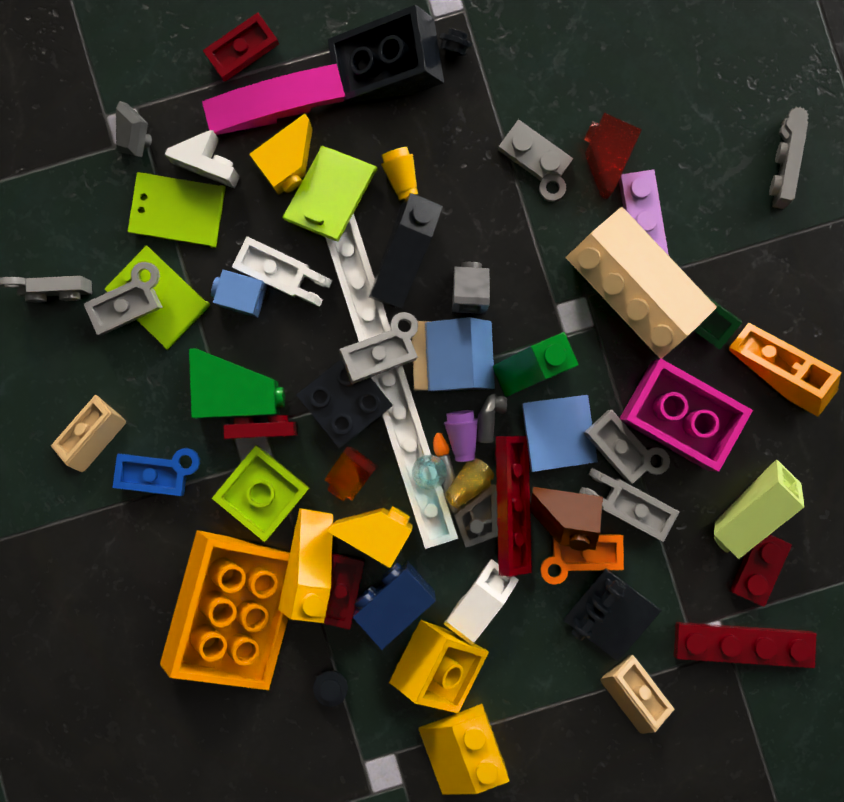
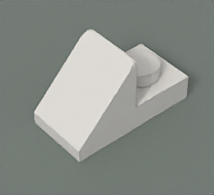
(196, 156)

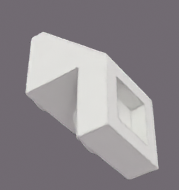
(481, 603)

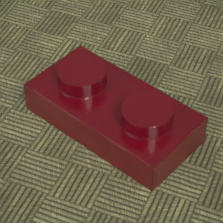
(241, 47)
(246, 428)
(760, 570)
(345, 585)

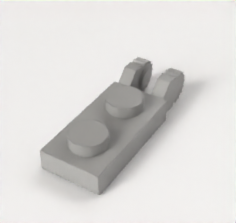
(789, 156)
(635, 506)

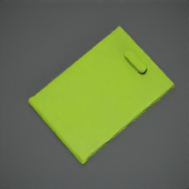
(330, 193)
(176, 209)
(179, 301)

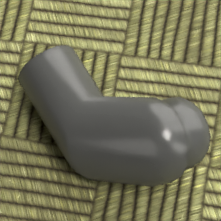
(486, 417)

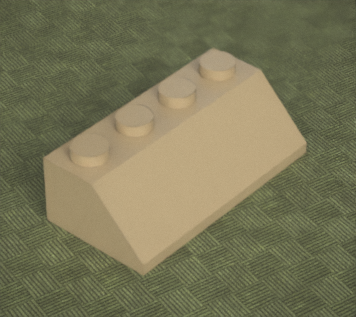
(641, 282)

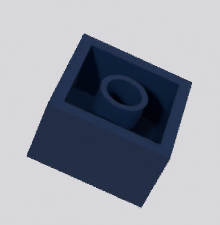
(394, 604)

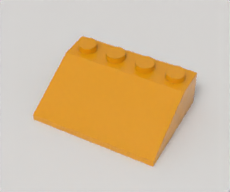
(228, 614)

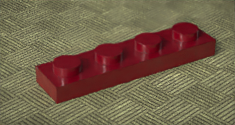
(513, 505)
(745, 645)

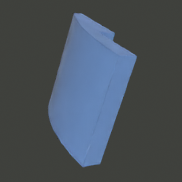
(557, 433)

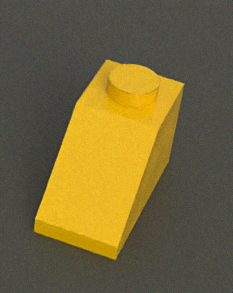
(285, 155)

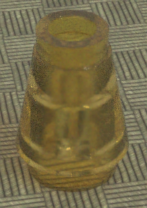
(469, 482)

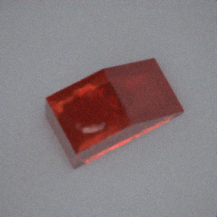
(609, 151)
(350, 474)

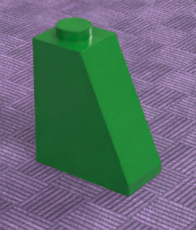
(535, 364)
(230, 390)

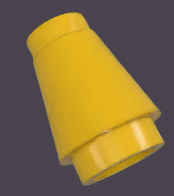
(400, 171)

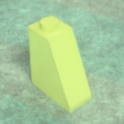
(759, 510)

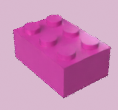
(685, 415)

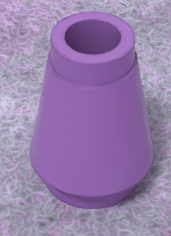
(462, 434)

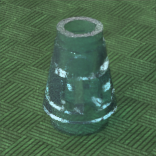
(425, 461)

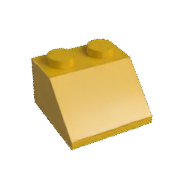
(375, 533)
(438, 668)
(464, 752)

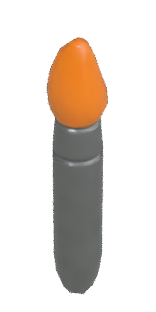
(442, 451)

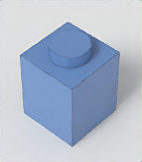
(239, 293)

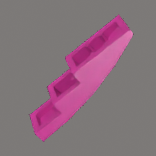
(273, 99)

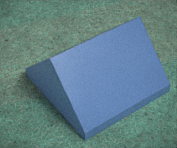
(459, 354)

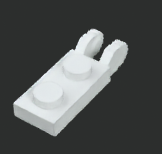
(278, 270)

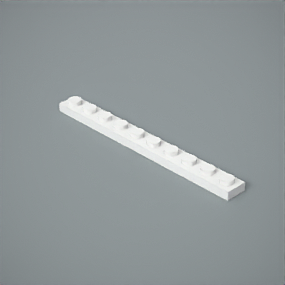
(402, 418)

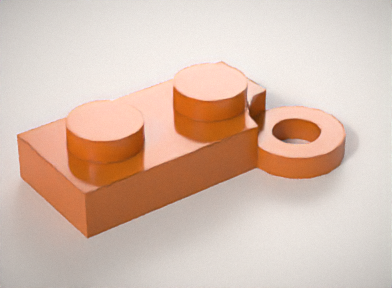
(608, 555)

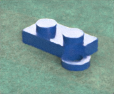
(154, 474)

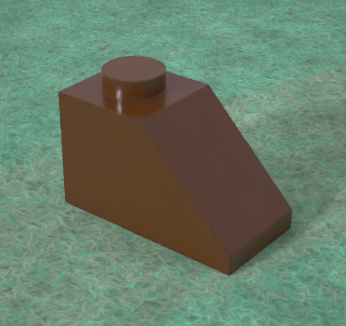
(568, 516)

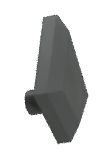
(131, 131)
(479, 518)

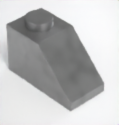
(471, 288)

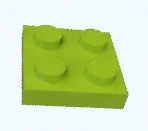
(260, 493)

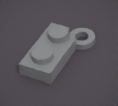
(537, 157)
(38, 289)
(125, 302)
(381, 351)
(624, 449)

